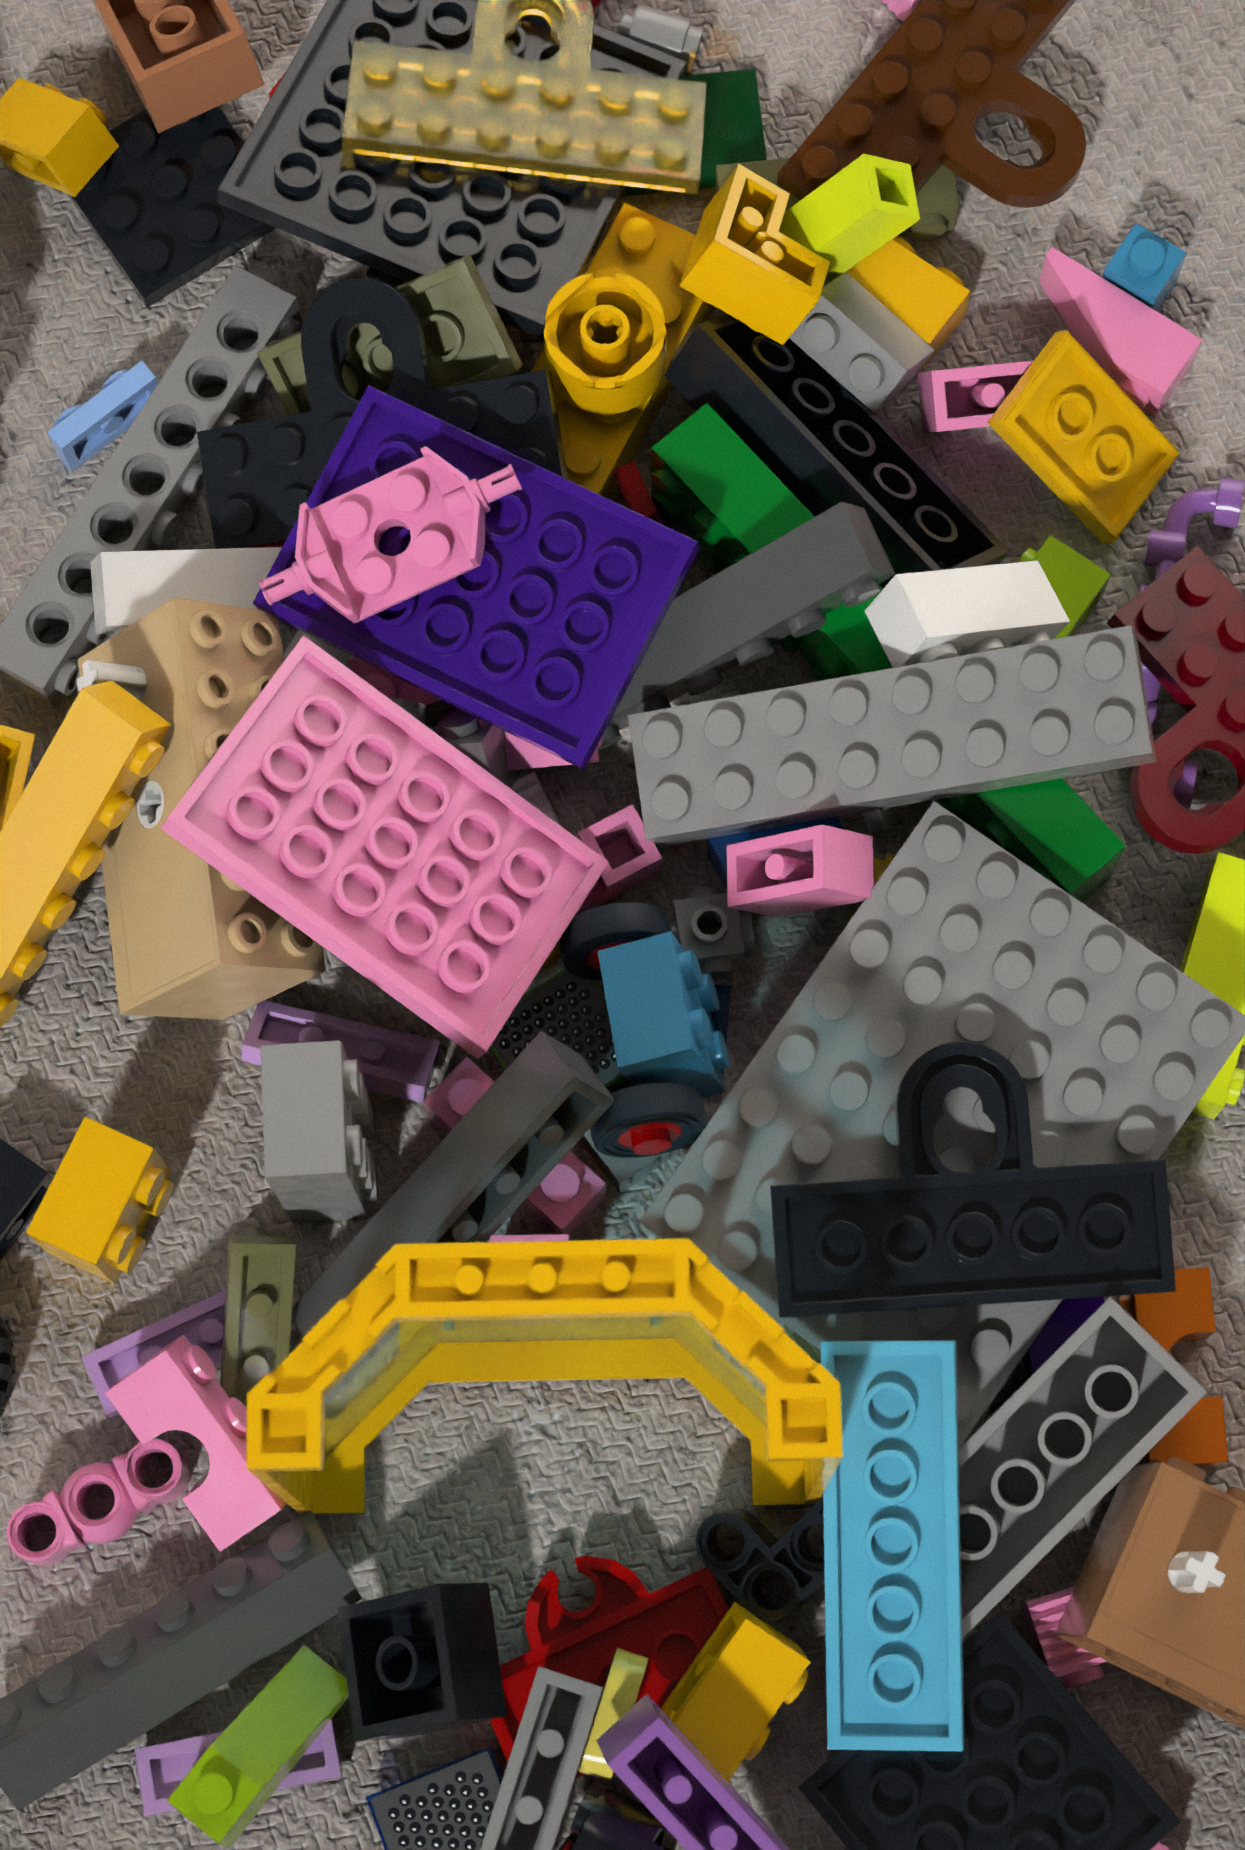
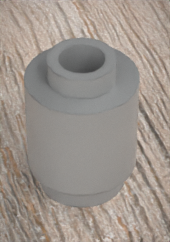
(664, 32)

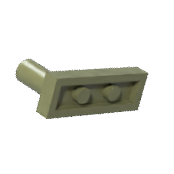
(256, 1308)

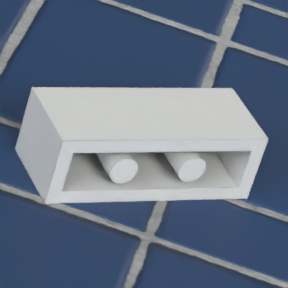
(137, 582)
(964, 611)

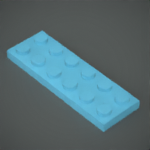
(894, 1550)

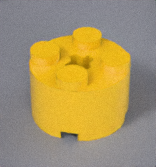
(605, 343)

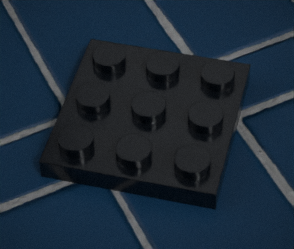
(160, 204)

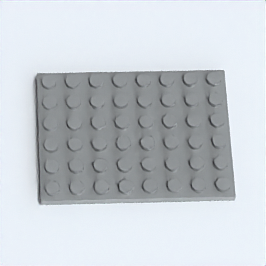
(941, 954)

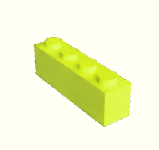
(1217, 962)

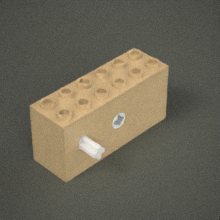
(178, 926)

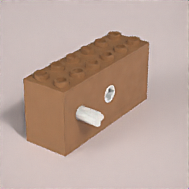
(1168, 1587)

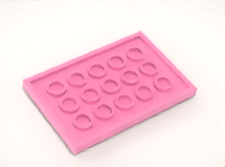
(387, 846)

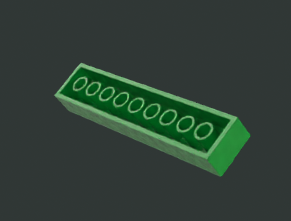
(736, 506)

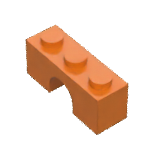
(1174, 1319)

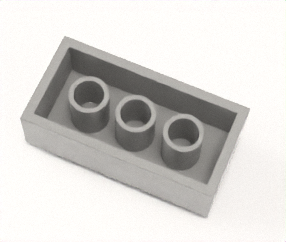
(317, 1132)

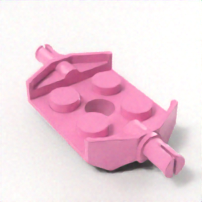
(340, 538)

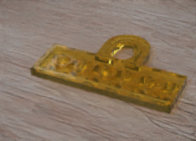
(523, 113)

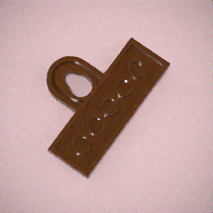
(930, 90)

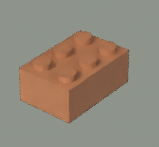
(181, 54)

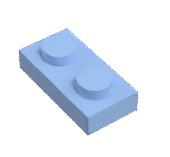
(91, 427)

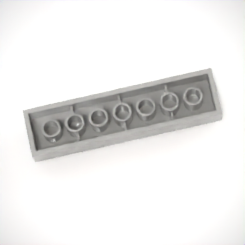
(893, 737)

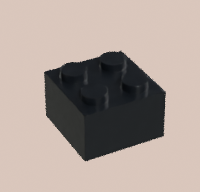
(421, 1661)

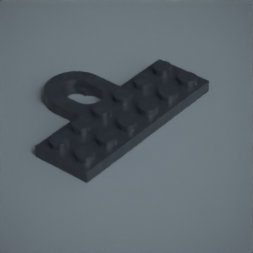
(270, 466)
(972, 1234)

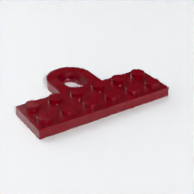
(1195, 646)

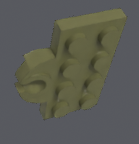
(461, 335)

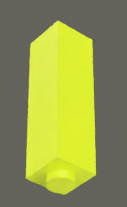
(854, 212)

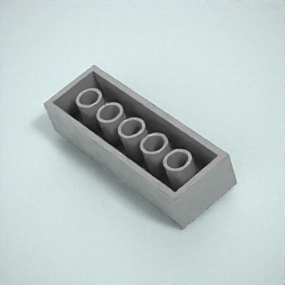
(1062, 1449)

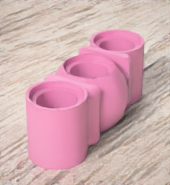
(68, 1511)

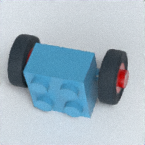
(657, 1023)

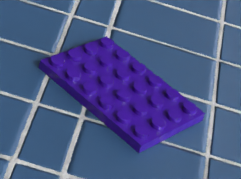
(548, 619)

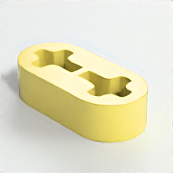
(617, 1699)

